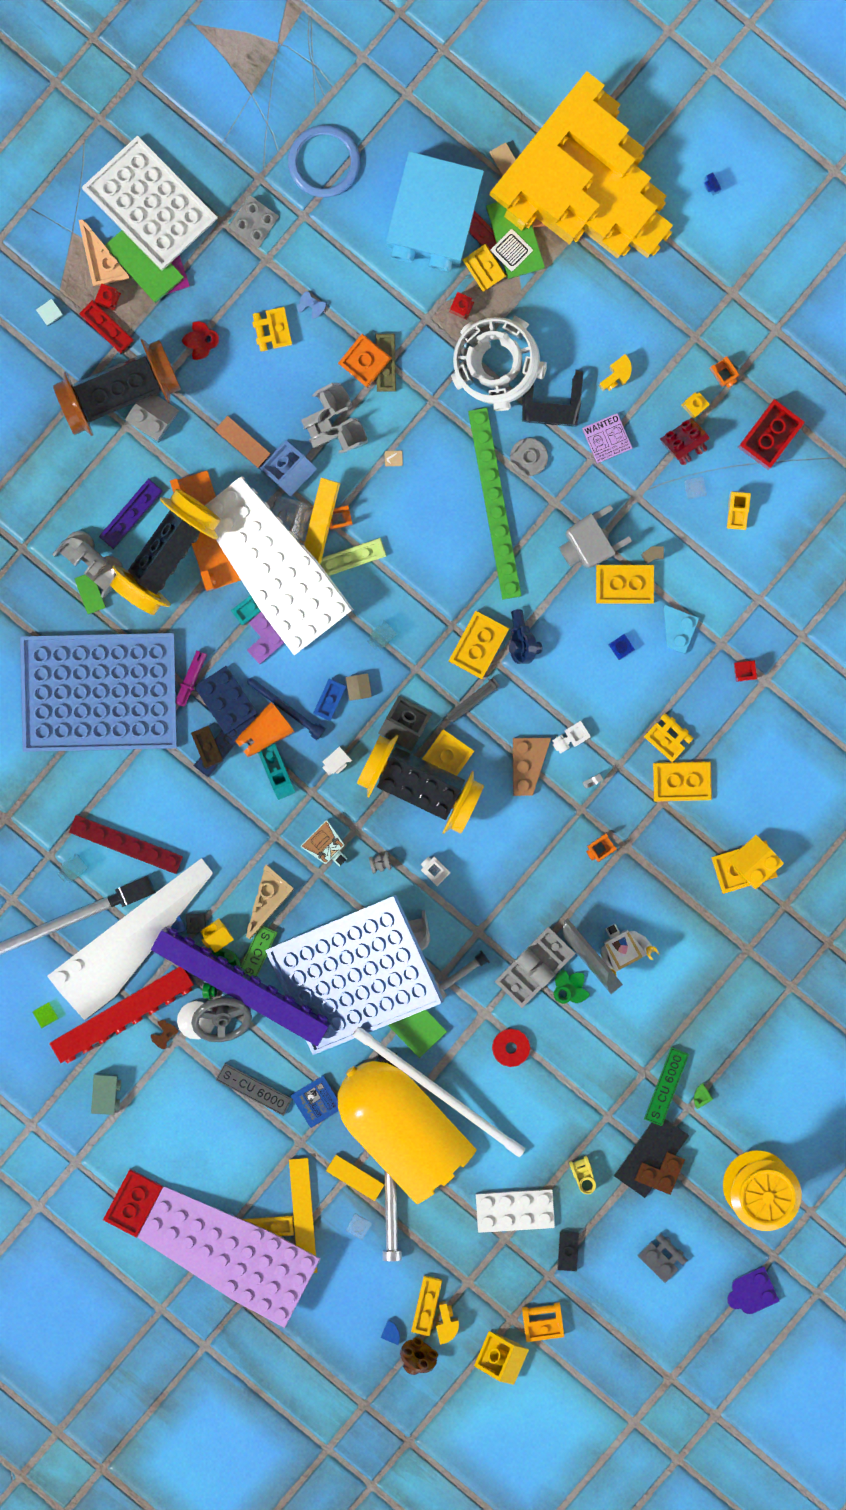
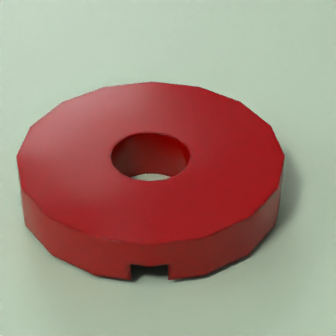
(515, 1058)

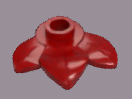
(197, 340)

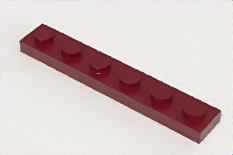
(125, 844)

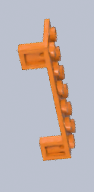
(212, 561)

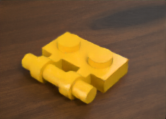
(278, 329)
(664, 742)

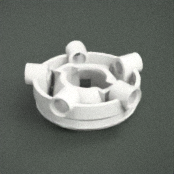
(532, 368)

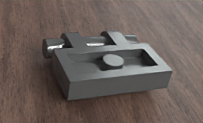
(658, 1262)

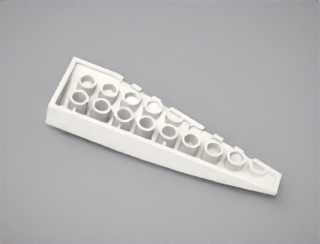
(110, 960)

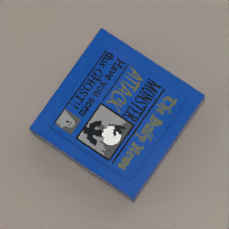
(316, 1101)

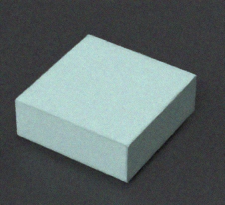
(49, 312)

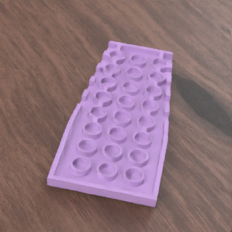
(230, 1254)

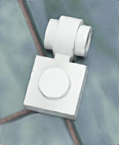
(575, 734)

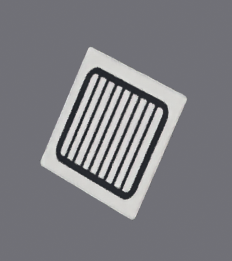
(511, 250)

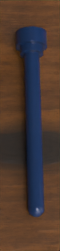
(314, 729)

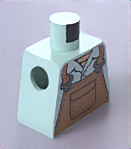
(325, 845)

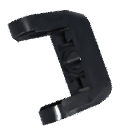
(554, 413)

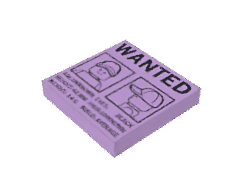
(607, 438)

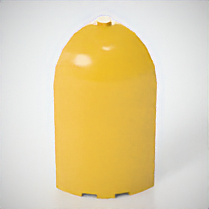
(402, 1128)

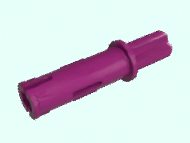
(190, 679)

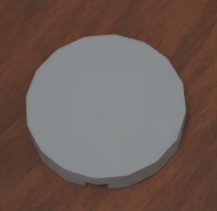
(528, 457)

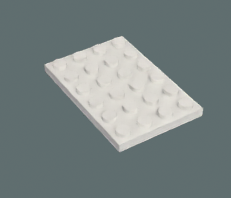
(149, 203)

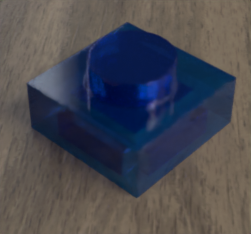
(711, 184)
(621, 647)

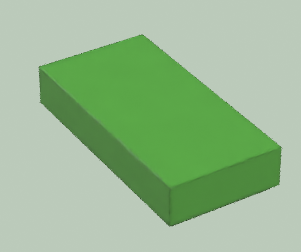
(90, 594)

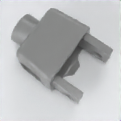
(589, 542)

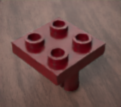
(684, 440)

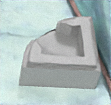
(593, 780)

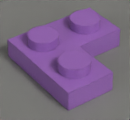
(269, 640)

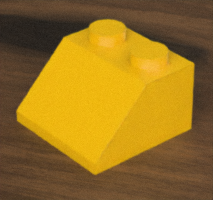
(755, 862)
(501, 1358)

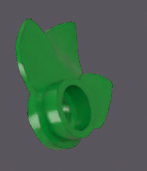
(572, 985)

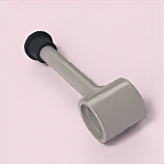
(480, 960)

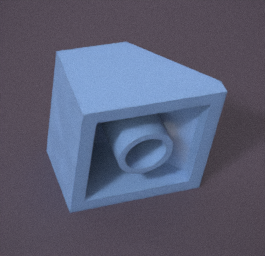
(288, 468)

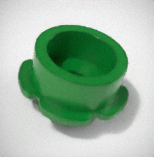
(209, 991)

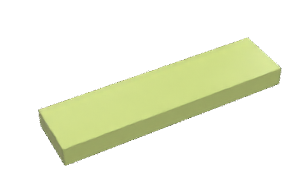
(353, 557)

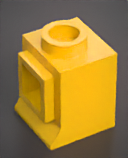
(695, 404)

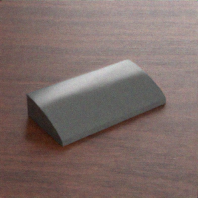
(590, 957)

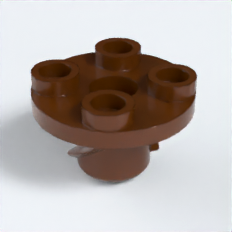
(418, 1356)

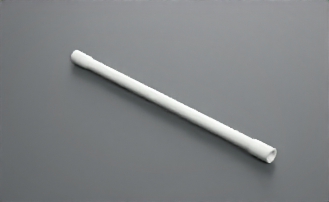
(368, 1040)

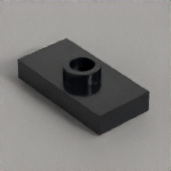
(568, 1251)

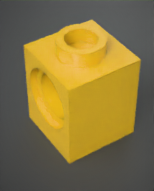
(216, 935)

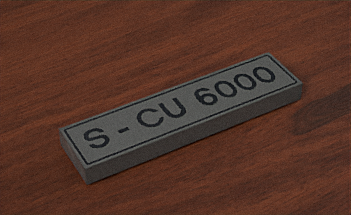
(254, 1089)

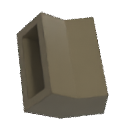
(653, 553)
(358, 687)

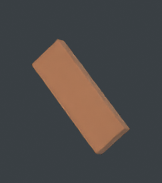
(242, 441)

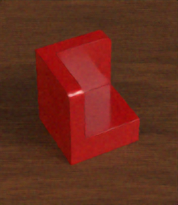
(745, 671)

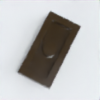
(207, 747)

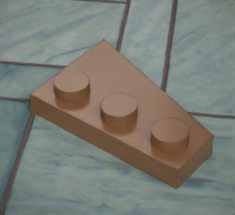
(527, 763)

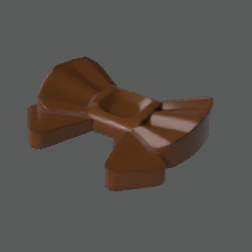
(168, 1031)

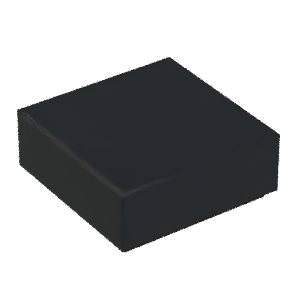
(195, 922)

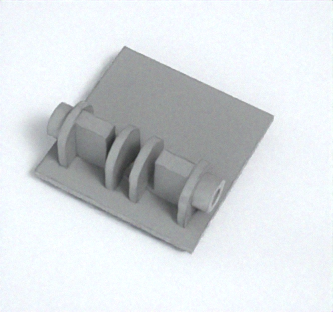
(253, 221)

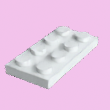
(515, 1210)

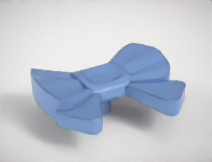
(307, 300)

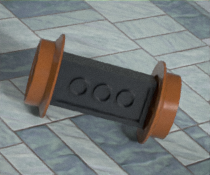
(116, 387)

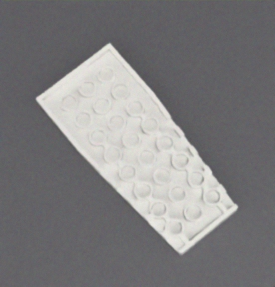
(276, 568)

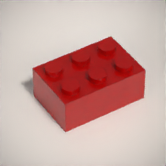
(771, 434)

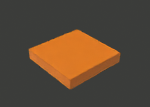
(364, 360)

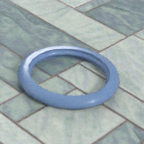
(293, 161)

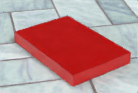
(133, 1203)

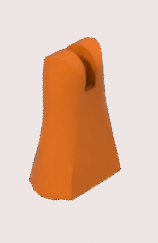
(265, 730)

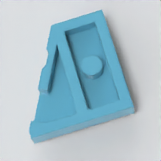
(678, 628)

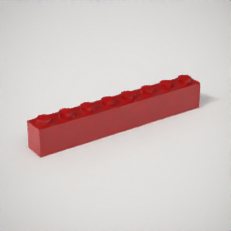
(121, 1014)

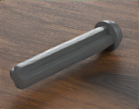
(473, 699)

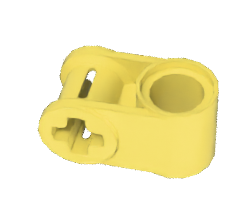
(583, 1173)

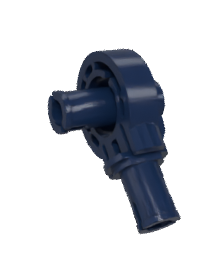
(522, 640)

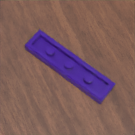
(131, 513)

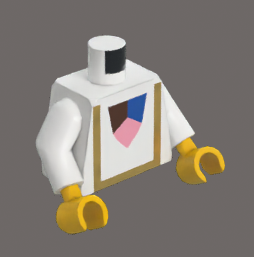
(624, 948)

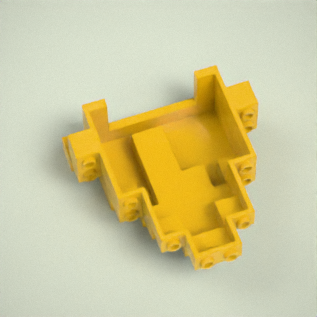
(586, 178)

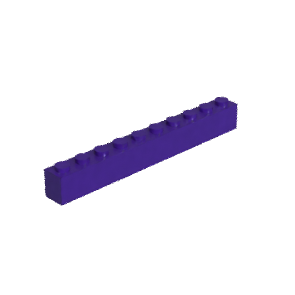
(241, 986)

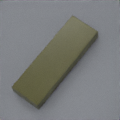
(387, 378)

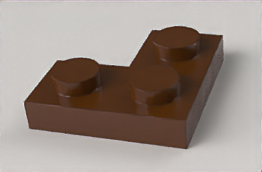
(663, 1178)

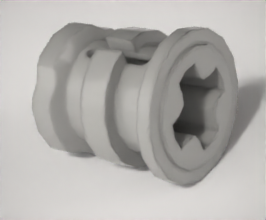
(380, 863)

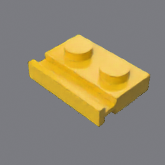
(484, 267)

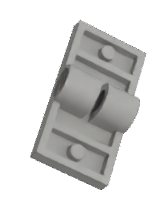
(535, 967)

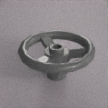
(221, 1016)

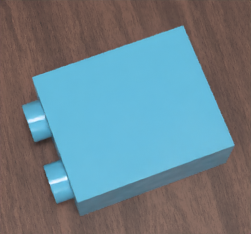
(433, 211)

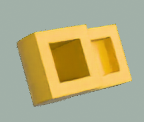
(621, 371)
(738, 510)
(448, 1327)

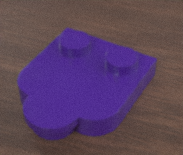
(752, 1292)

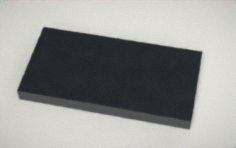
(650, 1150)

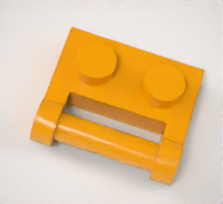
(544, 1328)

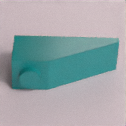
(276, 772)

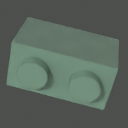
(105, 1094)

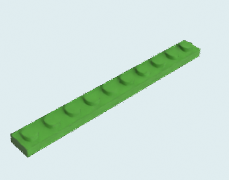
(494, 503)

